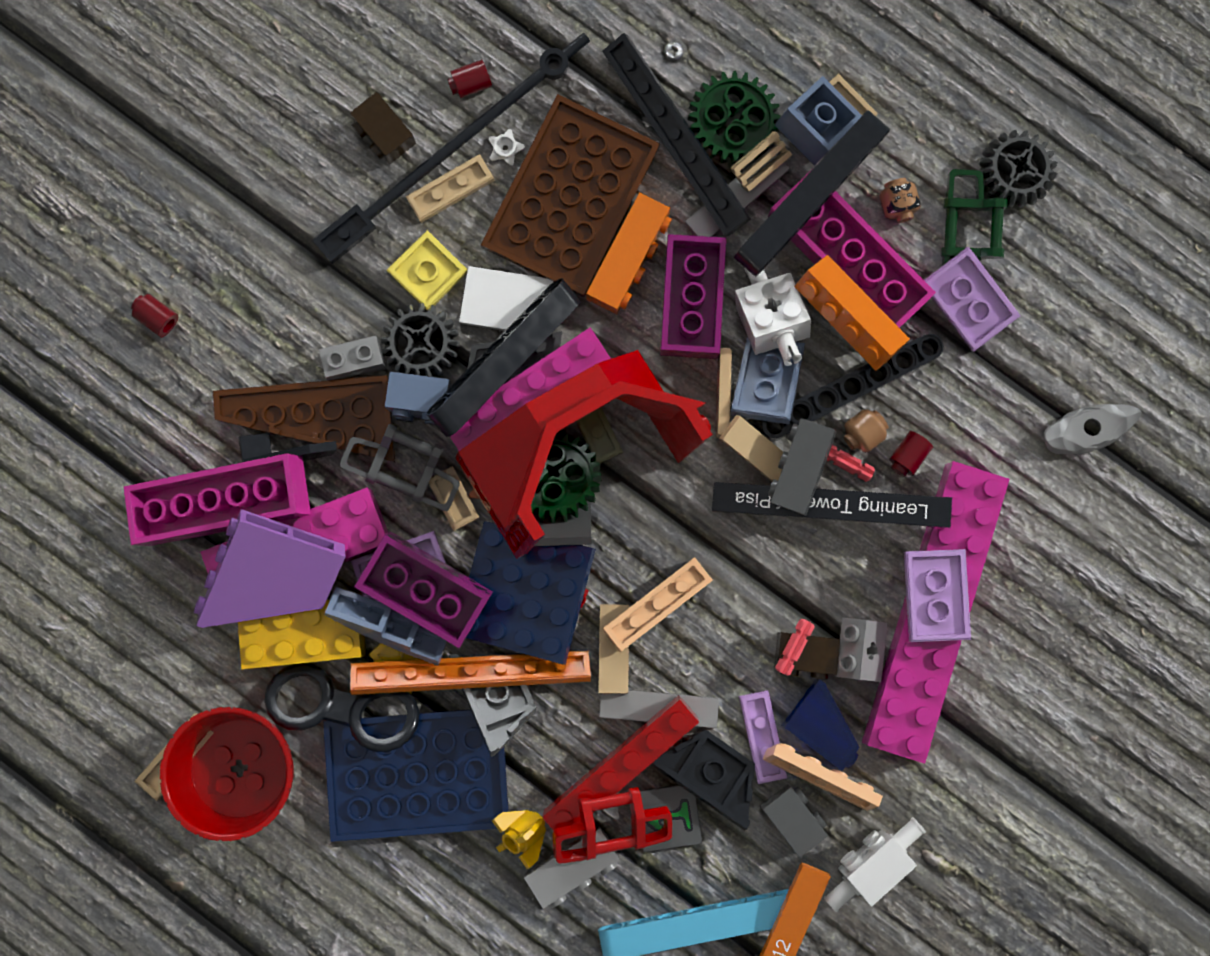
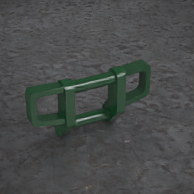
(952, 205)

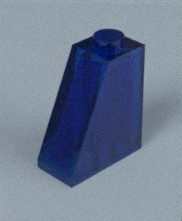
(822, 726)

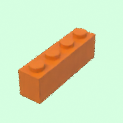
(628, 253)
(851, 312)

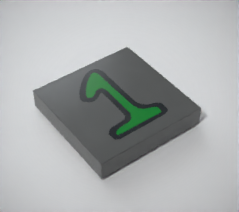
(684, 816)

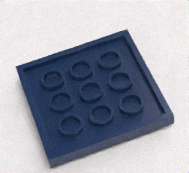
(532, 596)

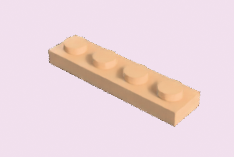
(657, 605)
(831, 780)

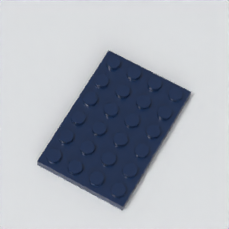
(427, 786)

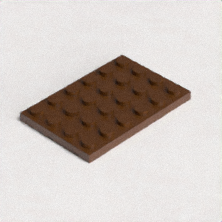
(570, 195)

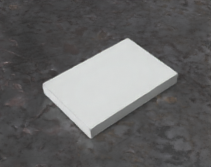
(498, 297)

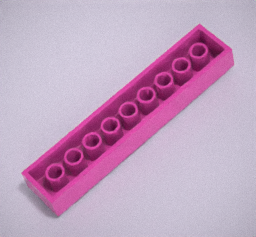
(920, 672)

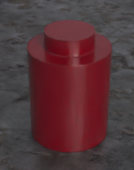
(469, 79)
(154, 315)
(910, 454)

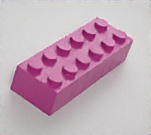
(863, 256)
(541, 377)
(208, 499)
(347, 520)

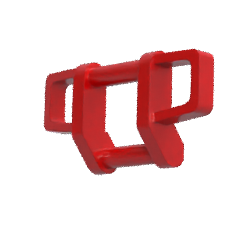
(637, 839)

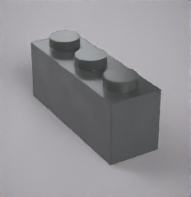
(802, 466)

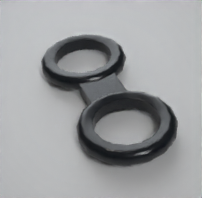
(339, 708)

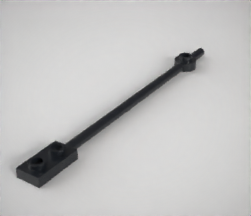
(357, 224)

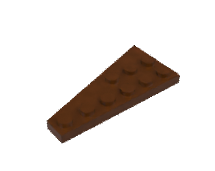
(313, 411)

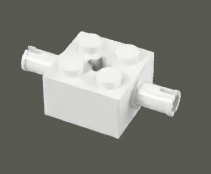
(773, 315)
(875, 866)

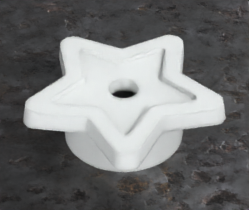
(505, 140)

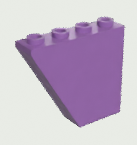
(268, 572)

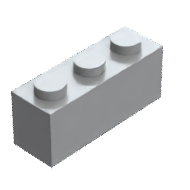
(553, 880)

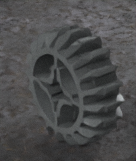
(1038, 177)
(427, 332)

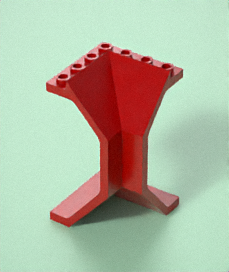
(511, 455)

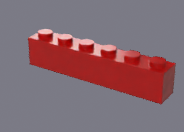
(624, 762)

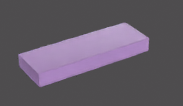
(761, 734)

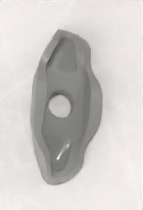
(1069, 436)

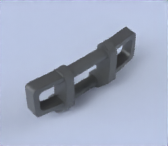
(374, 474)

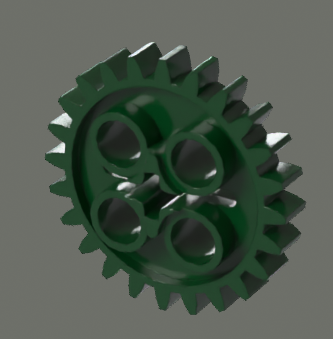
(715, 100)
(556, 480)

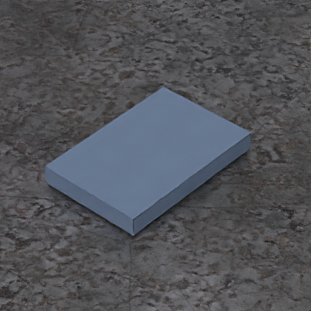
(766, 385)

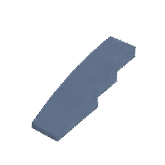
(385, 626)

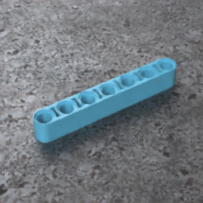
(692, 925)

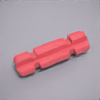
(851, 464)
(794, 647)

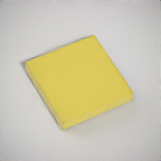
(427, 270)

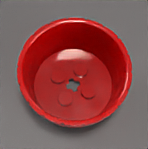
(204, 789)

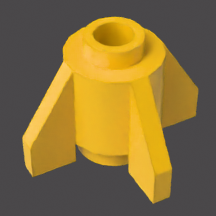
(523, 834)

